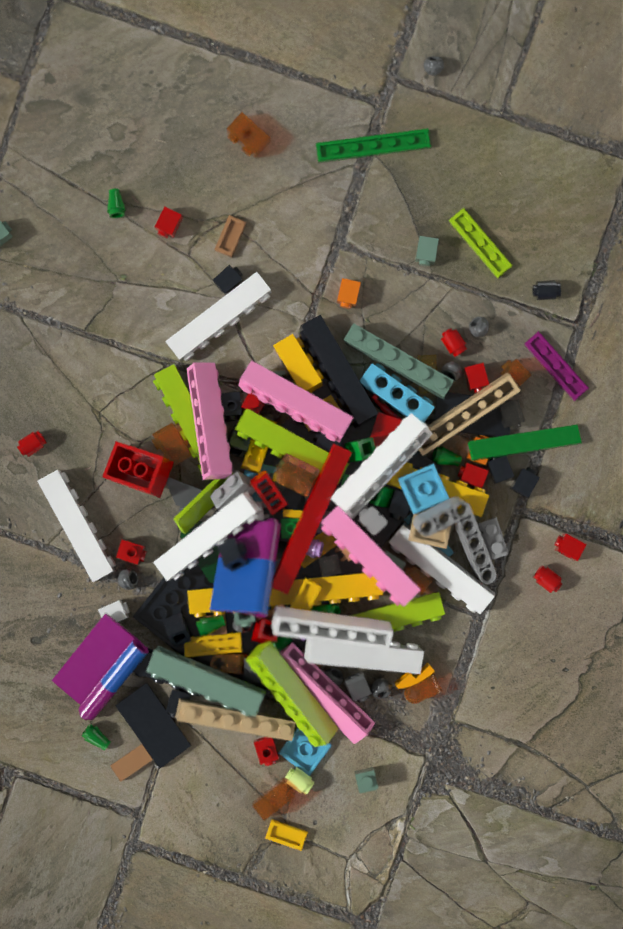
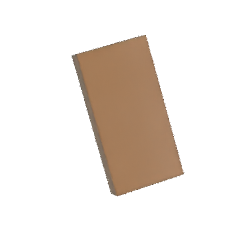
(230, 236)
(131, 762)

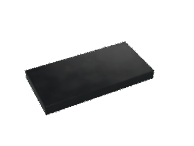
(487, 425)
(153, 725)

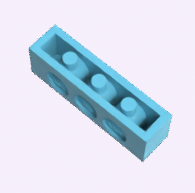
(377, 371)

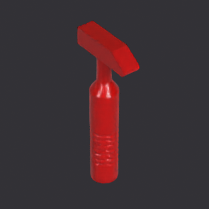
(383, 407)

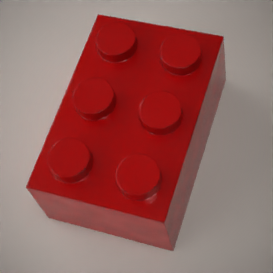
(138, 469)

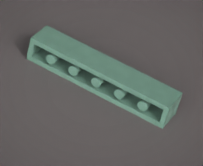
(398, 361)
(206, 681)

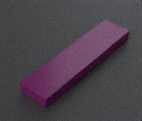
(556, 366)

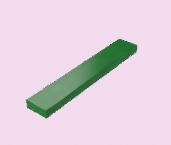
(373, 145)
(524, 442)

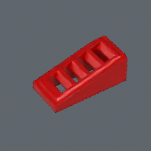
(259, 478)

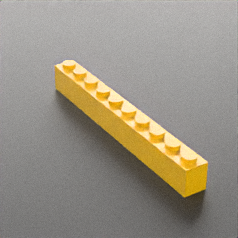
(334, 589)

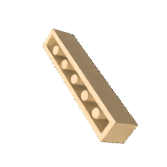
(469, 411)
(232, 719)

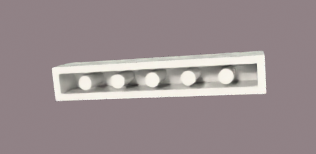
(218, 317)
(381, 465)
(76, 526)
(208, 535)
(444, 570)
(332, 627)
(397, 658)

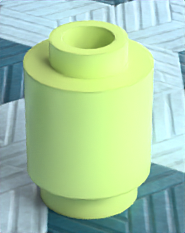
(299, 780)

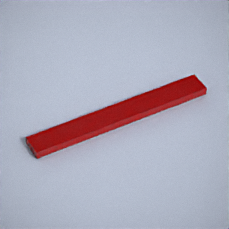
(310, 518)

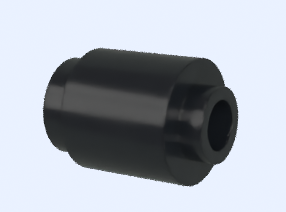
(546, 290)

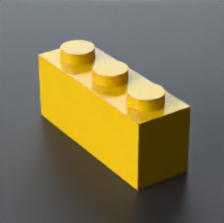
(298, 363)

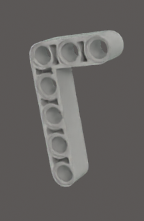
(465, 533)

